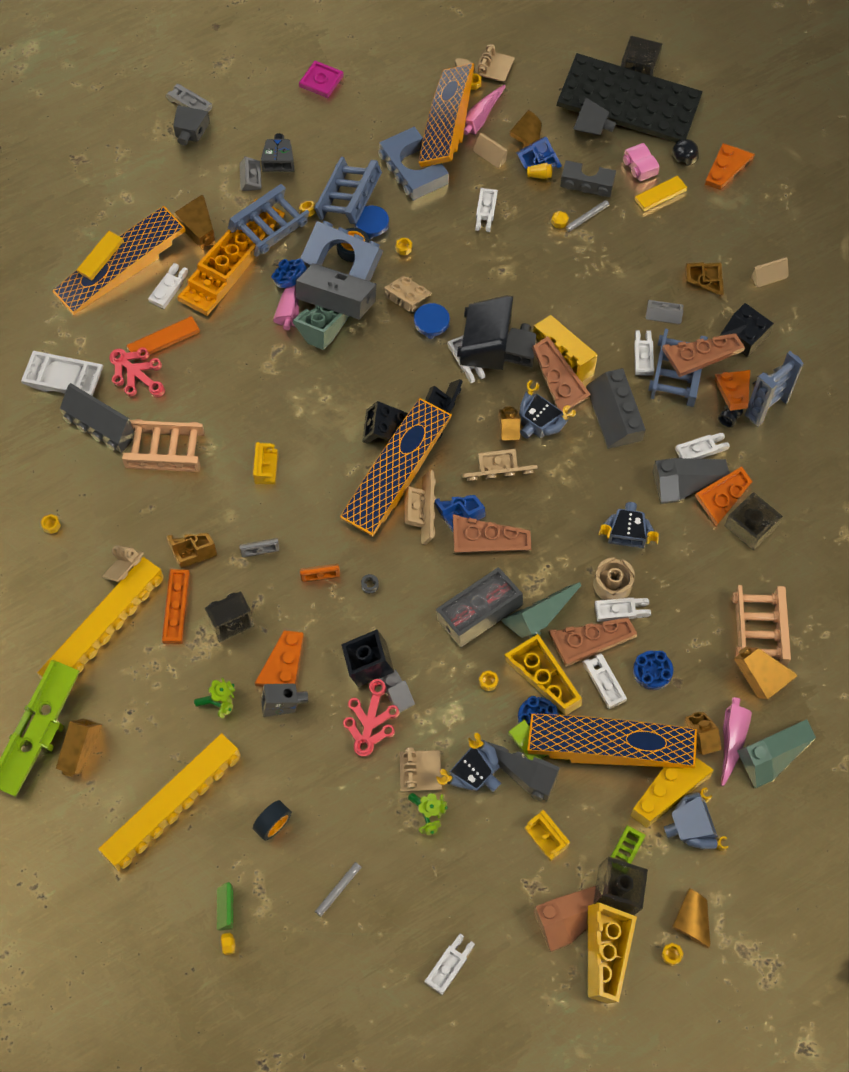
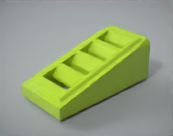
(628, 830)

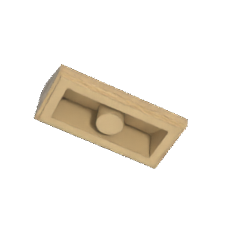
(490, 150)
(770, 272)

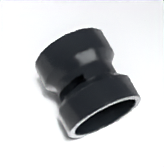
(729, 418)

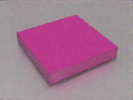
(321, 79)

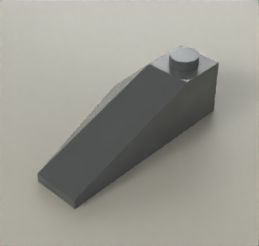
(684, 476)
(533, 775)

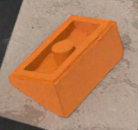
(319, 572)

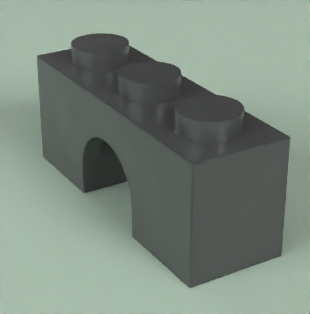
(599, 184)

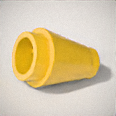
(540, 171)

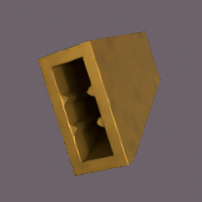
(196, 221)
(763, 672)
(77, 746)

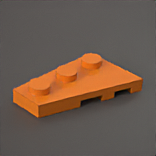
(726, 165)
(734, 388)
(723, 494)
(284, 660)

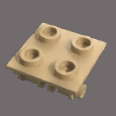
(493, 64)
(406, 293)
(125, 560)
(420, 770)

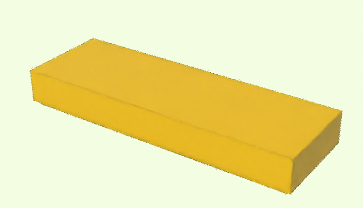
(660, 193)
(100, 255)

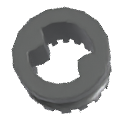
(369, 589)

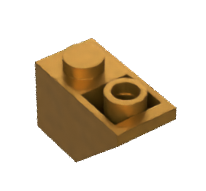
(509, 423)
(707, 732)

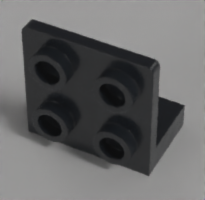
(382, 422)

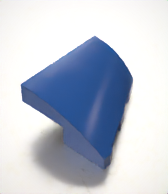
(538, 153)
(463, 506)

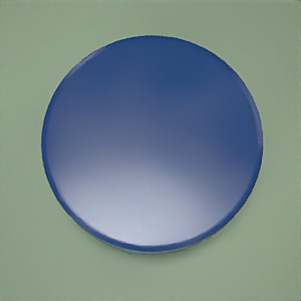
(373, 221)
(288, 272)
(431, 320)
(653, 670)
(535, 705)

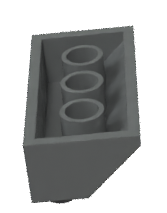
(616, 409)
(96, 418)

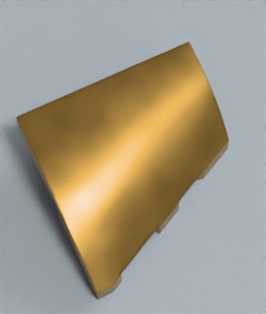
(527, 129)
(706, 276)
(192, 548)
(693, 918)

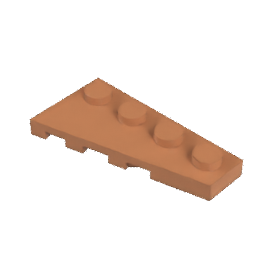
(702, 353)
(559, 376)
(481, 536)
(585, 641)

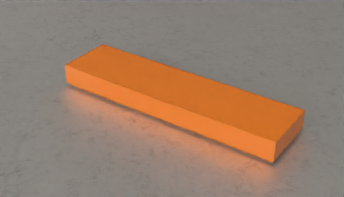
(165, 337)
(176, 606)

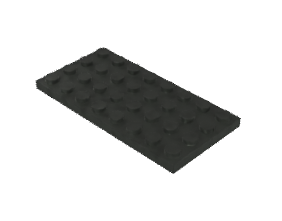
(631, 97)

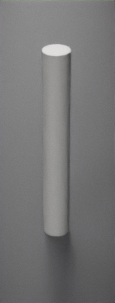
(587, 215)
(338, 889)

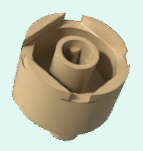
(614, 579)

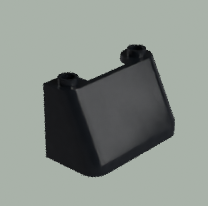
(486, 333)

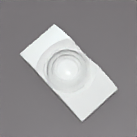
(56, 372)

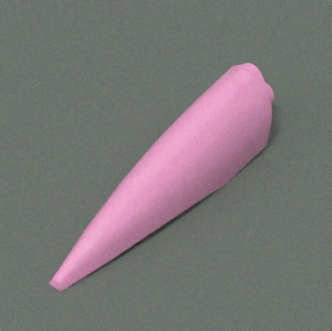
(478, 113)
(287, 308)
(735, 731)

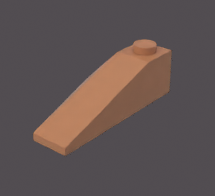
(564, 917)

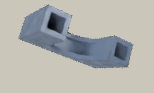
(414, 182)
(325, 237)

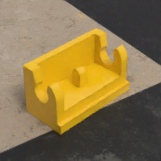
(265, 463)
(547, 835)

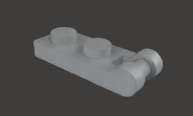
(187, 98)

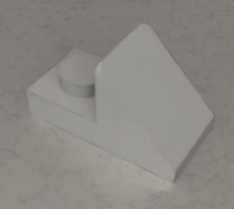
(398, 691)

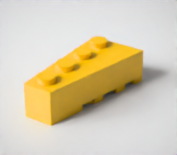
(575, 352)
(544, 673)
(668, 790)
(608, 951)

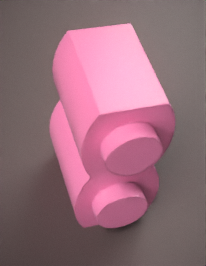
(641, 162)

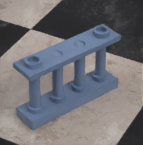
(358, 199)
(265, 204)
(693, 378)
(771, 389)

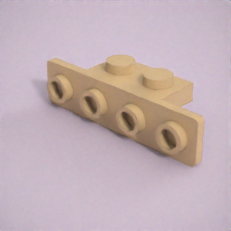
(498, 462)
(420, 507)

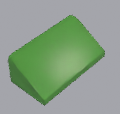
(225, 907)

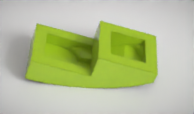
(520, 736)

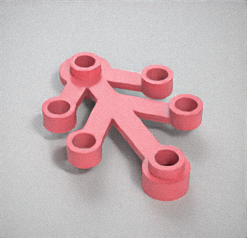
(135, 370)
(370, 721)

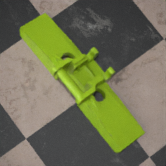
(51, 691)

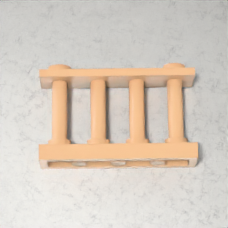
(164, 462)
(779, 616)

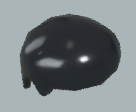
(685, 151)

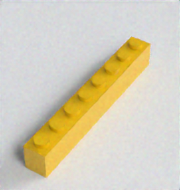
(107, 616)
(169, 802)

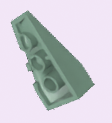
(319, 325)
(538, 616)
(771, 755)

